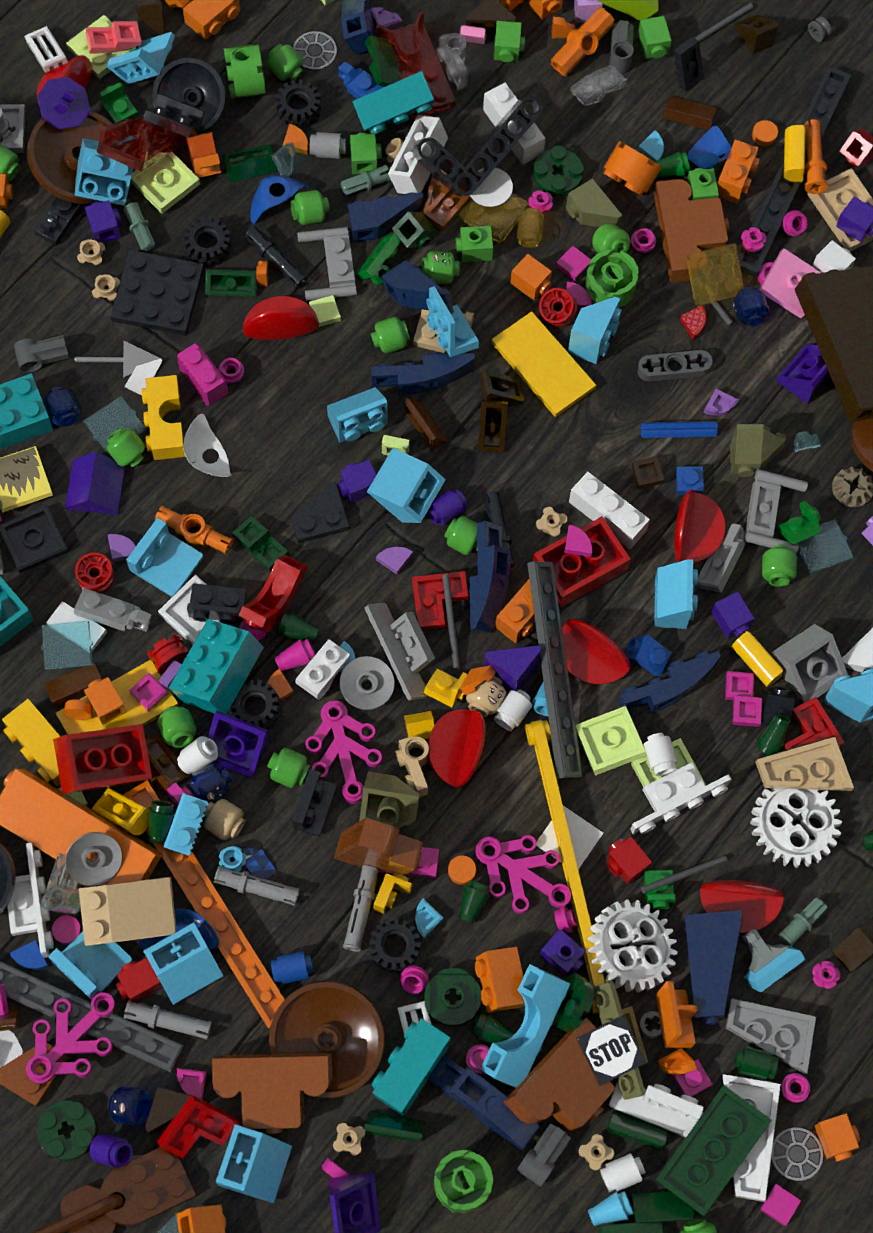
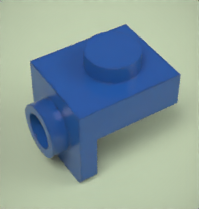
(648, 654)

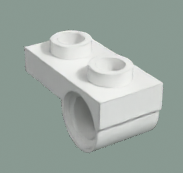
(322, 669)

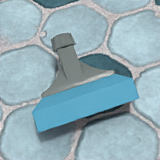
(768, 961)

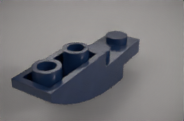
(435, 372)
(491, 584)
(680, 681)
(482, 1100)

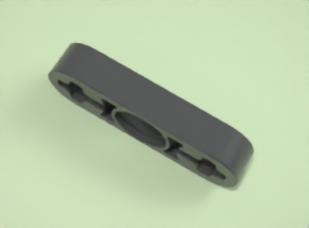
(682, 357)

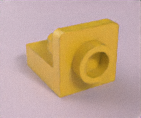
(445, 687)
(386, 895)

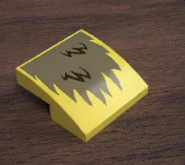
(22, 479)

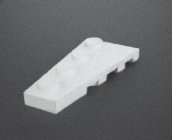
(753, 1174)

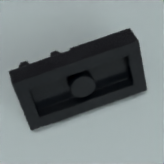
(688, 63)
(57, 220)

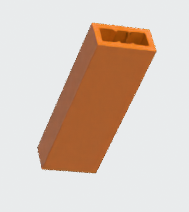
(55, 821)

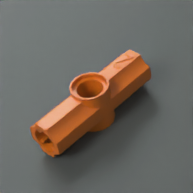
(575, 49)

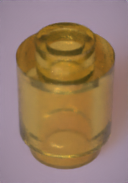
(530, 227)

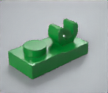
(385, 250)

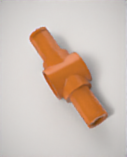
(204, 536)

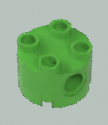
(244, 71)
(612, 276)
(463, 1181)

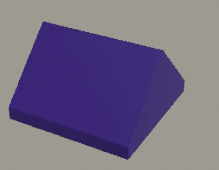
(805, 373)
(95, 484)
(513, 665)
(238, 743)
(354, 1204)

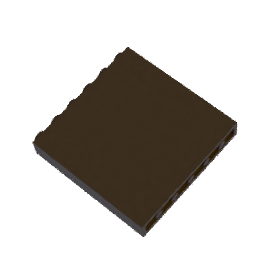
(842, 323)

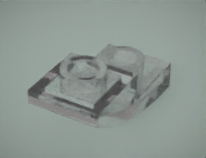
(598, 83)

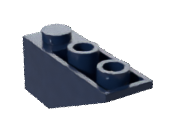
(357, 24)
(377, 217)
(411, 287)

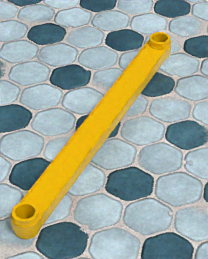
(539, 735)

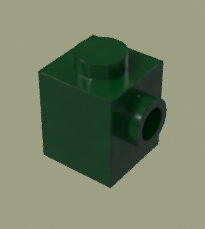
(414, 230)

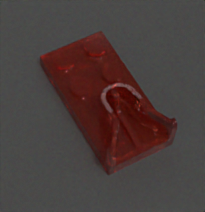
(416, 54)
(137, 142)

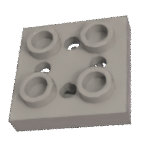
(14, 118)

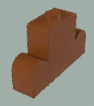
(687, 225)
(378, 846)
(272, 1085)
(561, 1086)

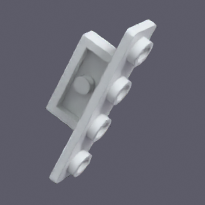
(675, 792)
(24, 907)
(660, 1108)

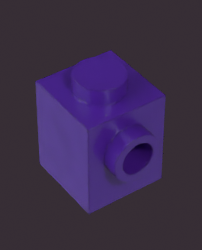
(857, 219)
(103, 221)
(356, 480)
(732, 615)
(563, 954)

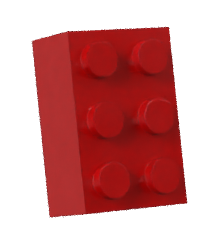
(581, 574)
(102, 758)

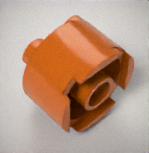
(632, 167)

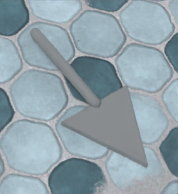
(131, 358)

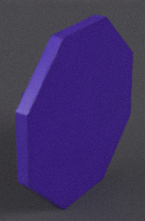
(63, 103)

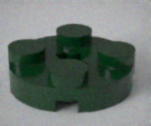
(561, 159)
(577, 1000)
(441, 1009)
(81, 1138)

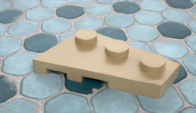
(807, 767)

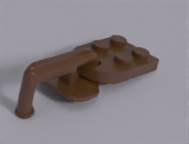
(149, 1189)

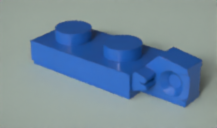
(357, 81)

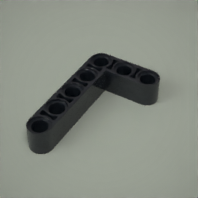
(484, 151)

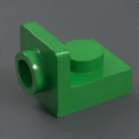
(117, 103)
(801, 527)
(662, 897)

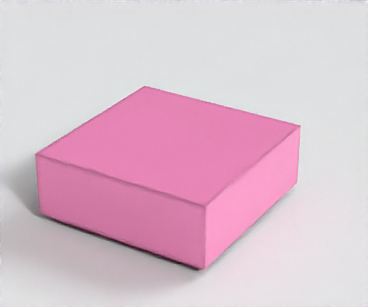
(473, 34)

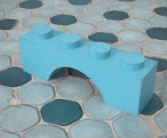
(513, 1058)

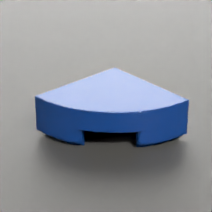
(30, 956)

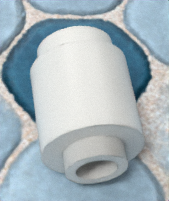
(513, 709)
(660, 754)
(197, 755)
(622, 1172)

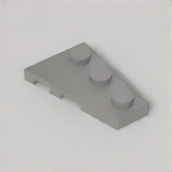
(774, 1030)

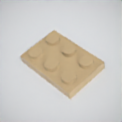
(835, 199)

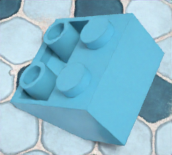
(101, 176)
(593, 329)
(358, 415)
(406, 486)
(674, 595)
(853, 696)
(183, 963)
(254, 1164)

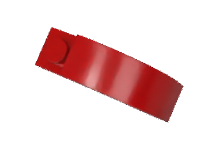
(275, 595)

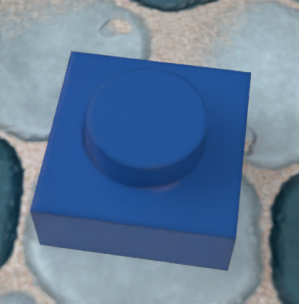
(689, 478)

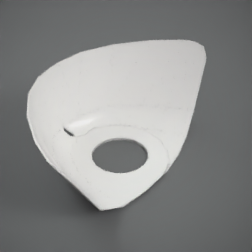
(199, 439)

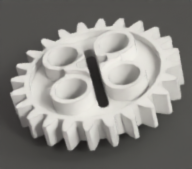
(778, 838)
(627, 920)

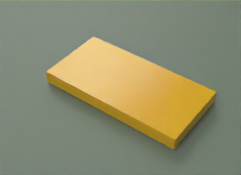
(543, 364)
(135, 713)

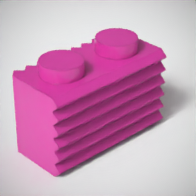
(202, 374)

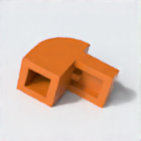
(203, 155)

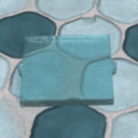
(111, 418)
(825, 548)
(67, 645)

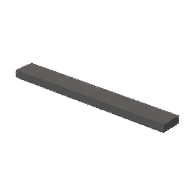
(554, 670)
(120, 1031)

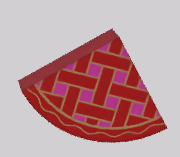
(694, 321)

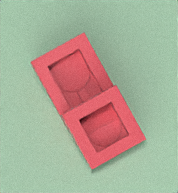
(118, 37)

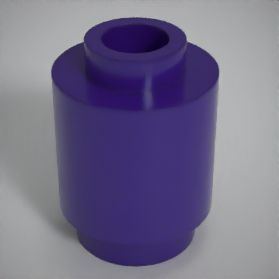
(447, 507)
(111, 1150)

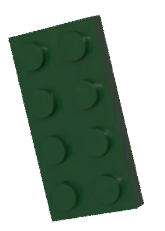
(713, 1150)

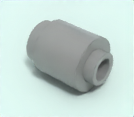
(327, 145)

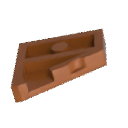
(442, 204)
(14, 1077)

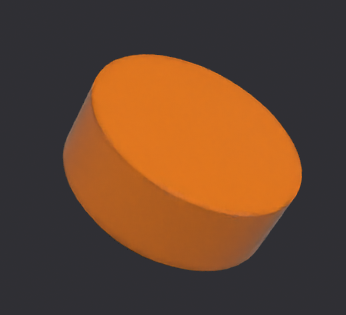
(764, 133)
(78, 709)
(461, 870)

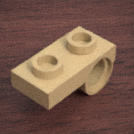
(415, 776)

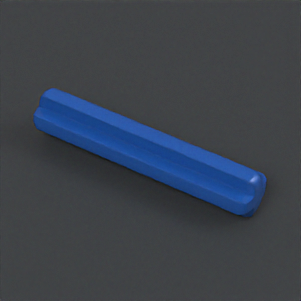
(679, 429)

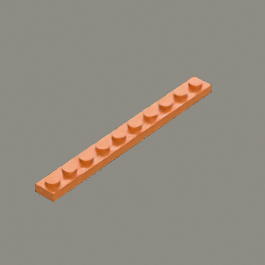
(211, 907)

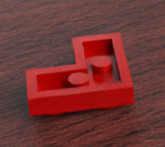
(429, 596)
(814, 724)
(194, 1120)

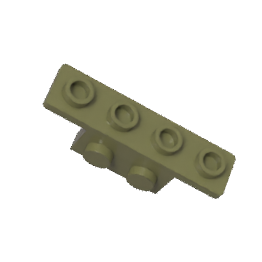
(610, 1009)

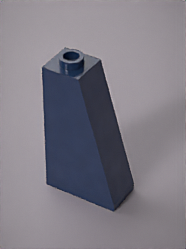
(712, 956)

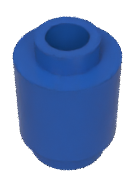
(291, 967)

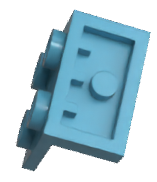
(143, 62)
(451, 329)
(163, 559)
(90, 966)

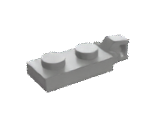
(722, 562)
(111, 611)

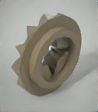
(842, 488)

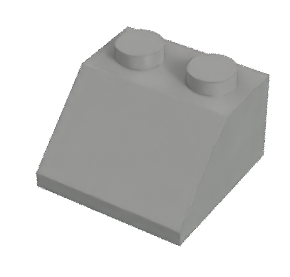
(810, 662)

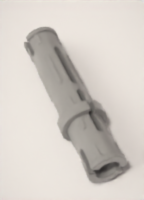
(262, 887)
(363, 898)
(177, 1022)

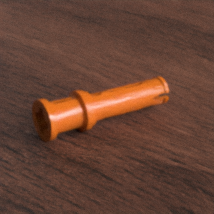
(815, 166)

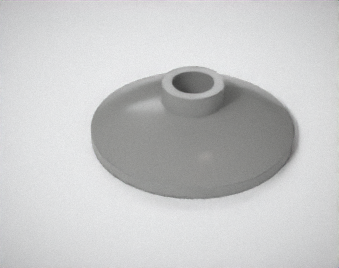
(372, 671)
(96, 869)

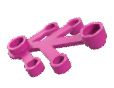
(342, 746)
(519, 869)
(68, 1042)

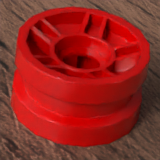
(554, 298)
(94, 563)
(168, 651)

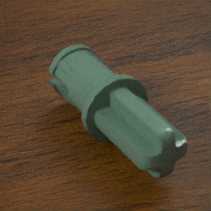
(365, 180)
(139, 226)
(803, 922)

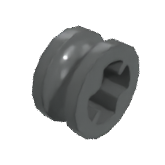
(819, 29)
(642, 1027)

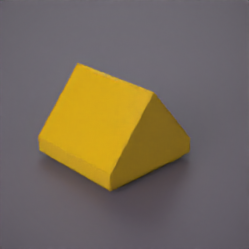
(419, 724)

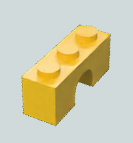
(165, 438)

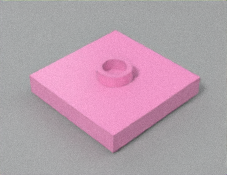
(784, 278)

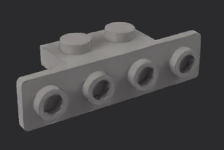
(404, 647)

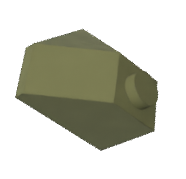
(753, 448)
(388, 800)

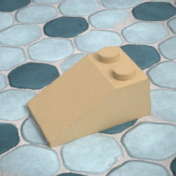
(127, 911)

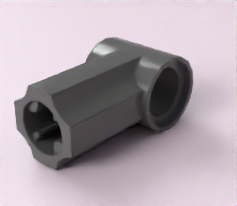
(622, 46)
(34, 353)
(541, 1159)

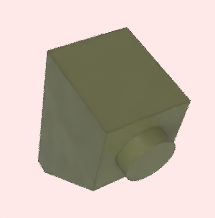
(592, 206)

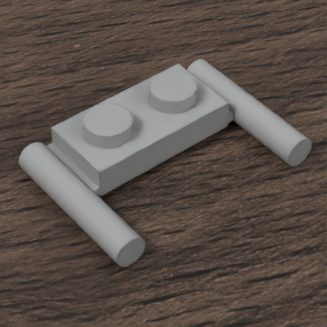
(338, 262)
(764, 508)

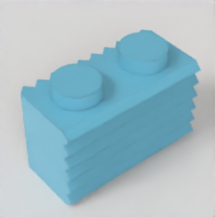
(185, 824)

